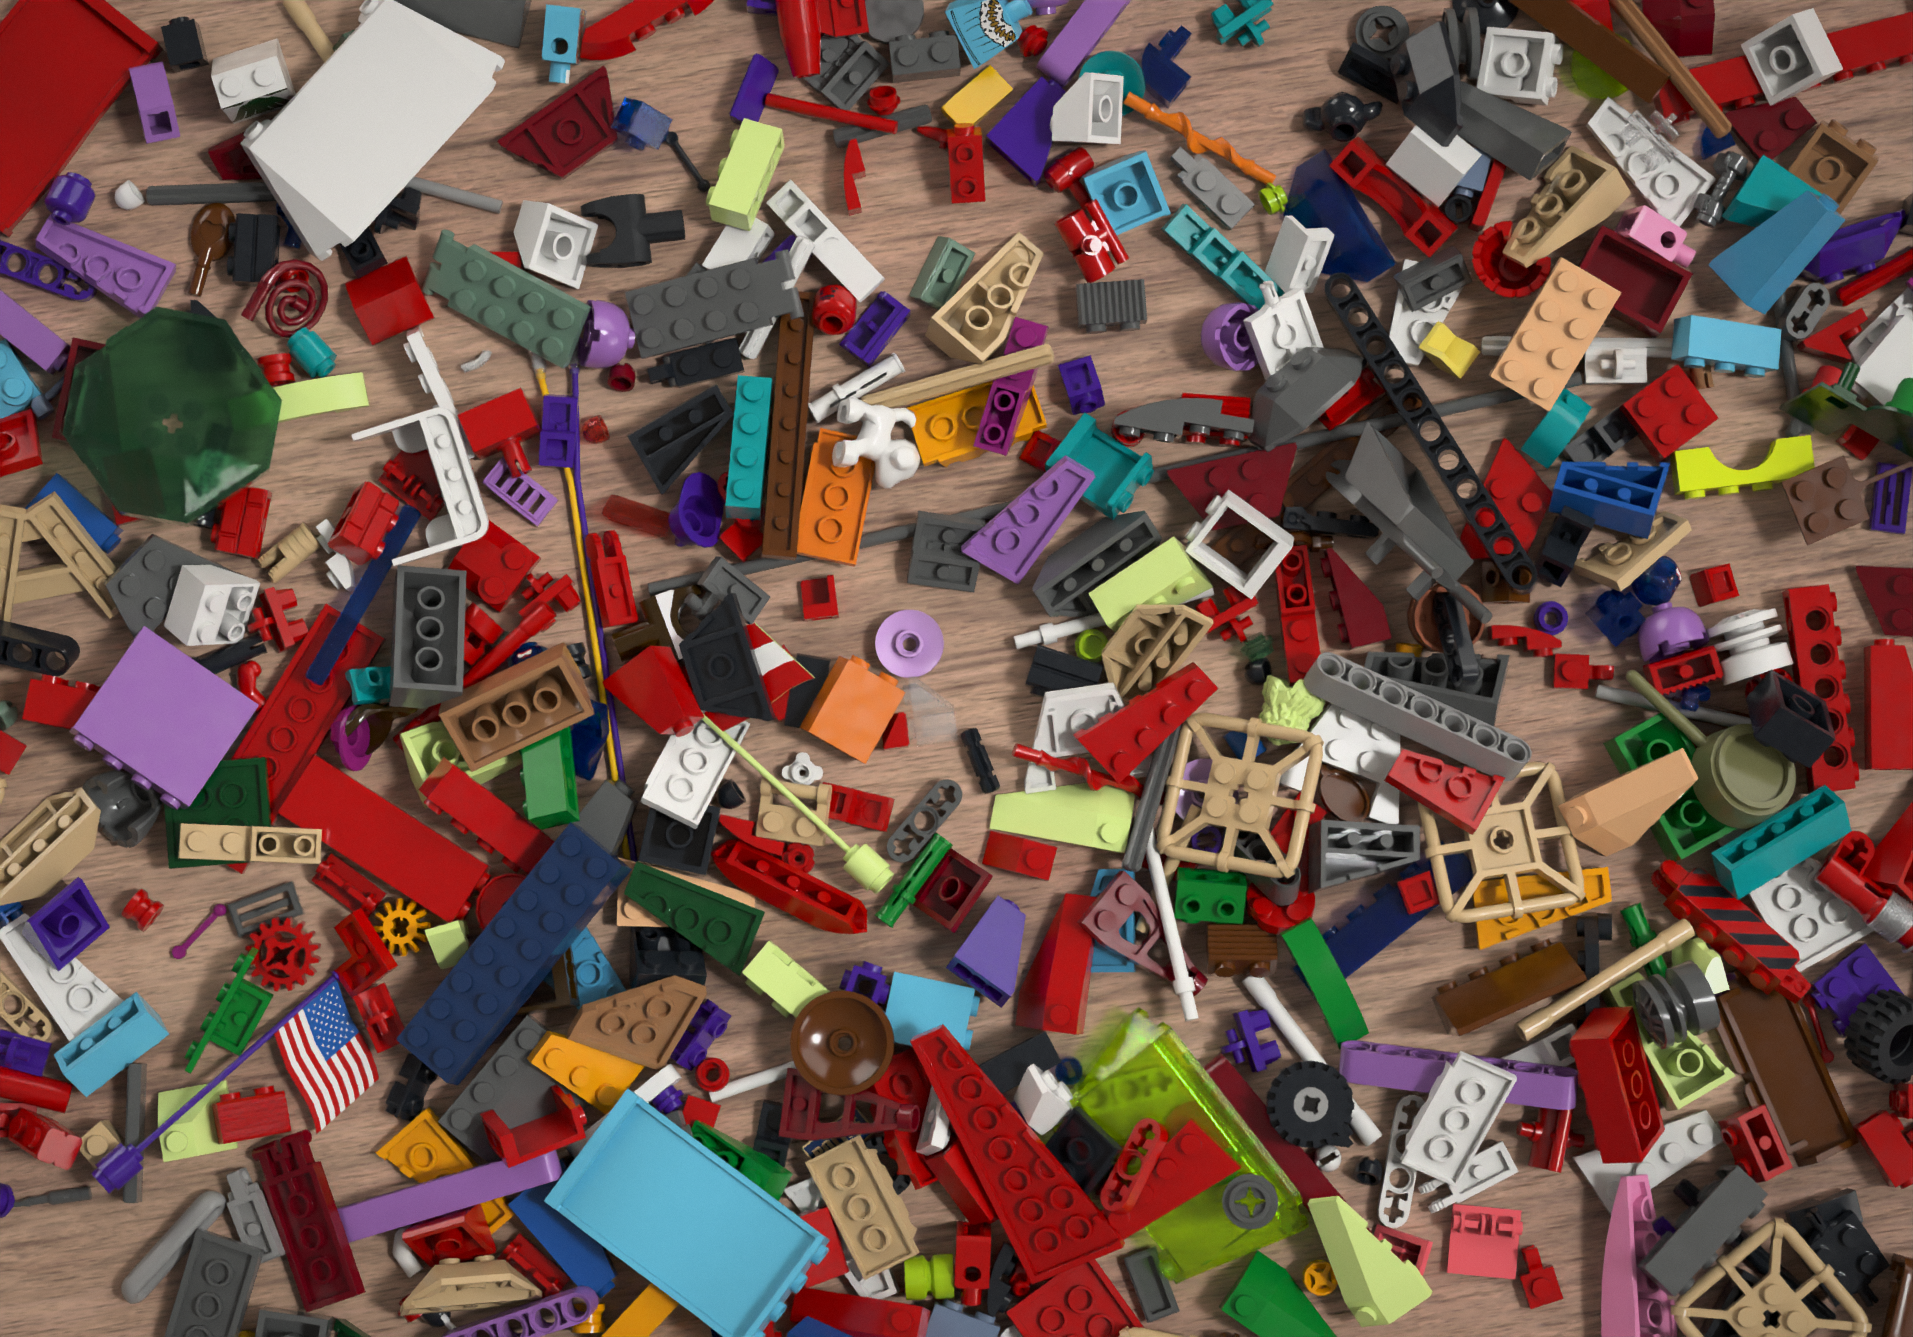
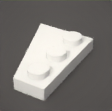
(1410, 328)

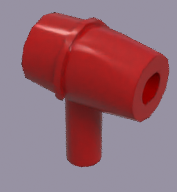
(1068, 171)

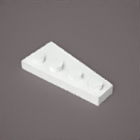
(71, 995)
(1676, 1147)
(807, 1198)

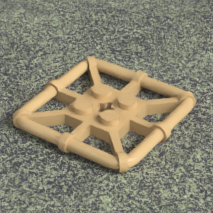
(1253, 813)
(1519, 856)
(1770, 1292)

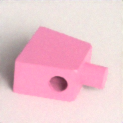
(1656, 234)

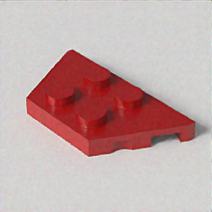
(1519, 497)

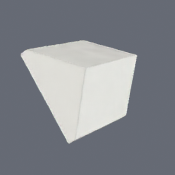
(1431, 167)

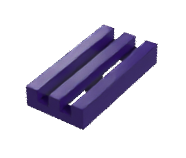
(1886, 527)

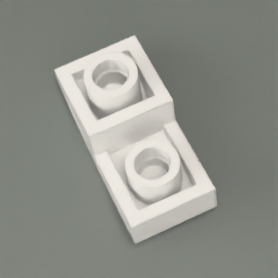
(341, 567)

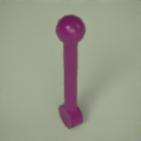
(181, 950)

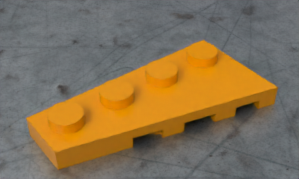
(1494, 892)
(430, 1151)

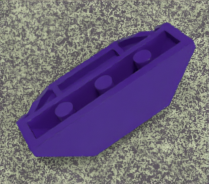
(1854, 248)

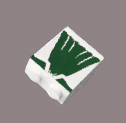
(252, 81)

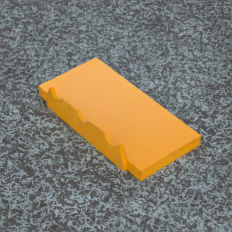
(950, 424)

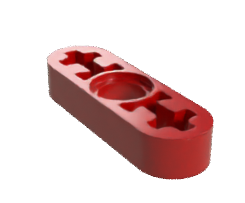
(1130, 1151)

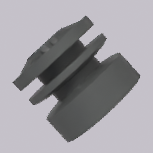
(1676, 1004)

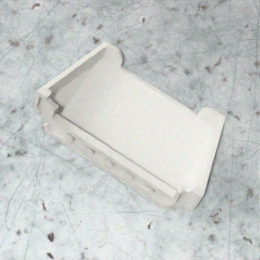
(368, 122)

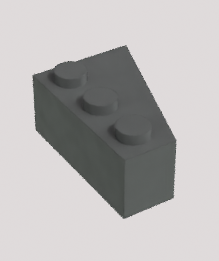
(1357, 850)

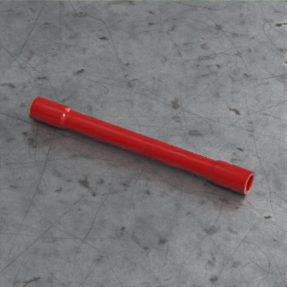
(528, 628)

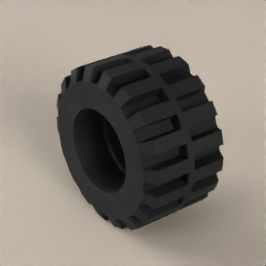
(1882, 1036)

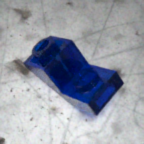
(589, 741)

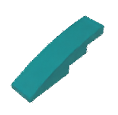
(1218, 256)

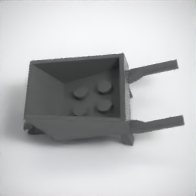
(1408, 514)

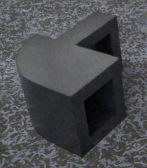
(1562, 545)

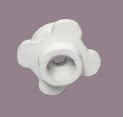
(802, 762)

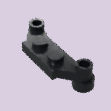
(1593, 930)

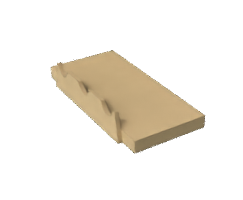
(864, 1206)

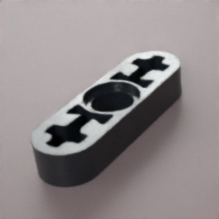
(1455, 640)

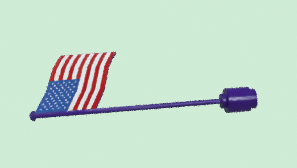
(320, 1054)

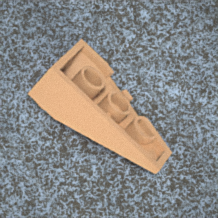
(1626, 806)

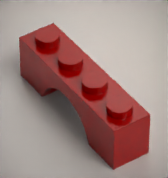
(1413, 212)

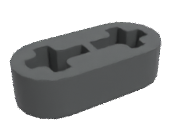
(1809, 316)

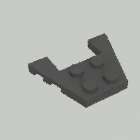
(148, 580)

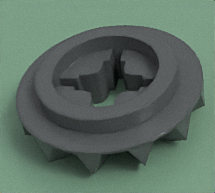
(1387, 18)
(1238, 1212)

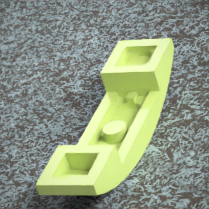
(322, 396)

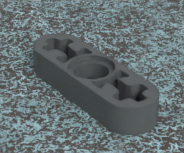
(935, 796)

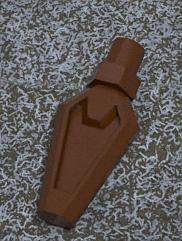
(1313, 541)

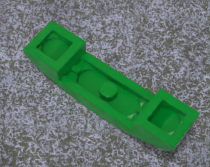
(1325, 982)

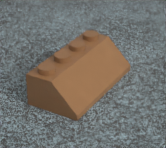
(517, 707)

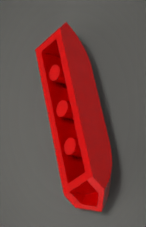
(637, 20)
(790, 888)

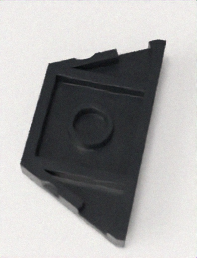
(725, 665)

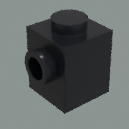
(184, 44)

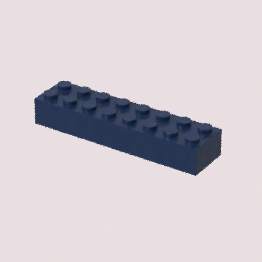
(513, 954)

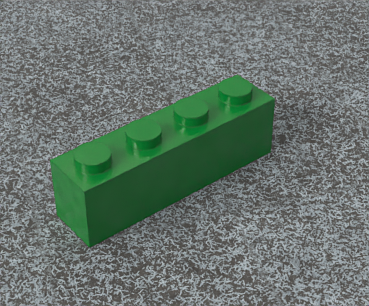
(550, 781)

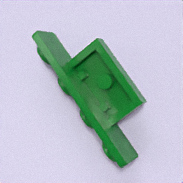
(237, 1015)

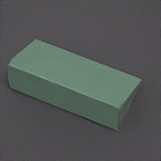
(942, 272)

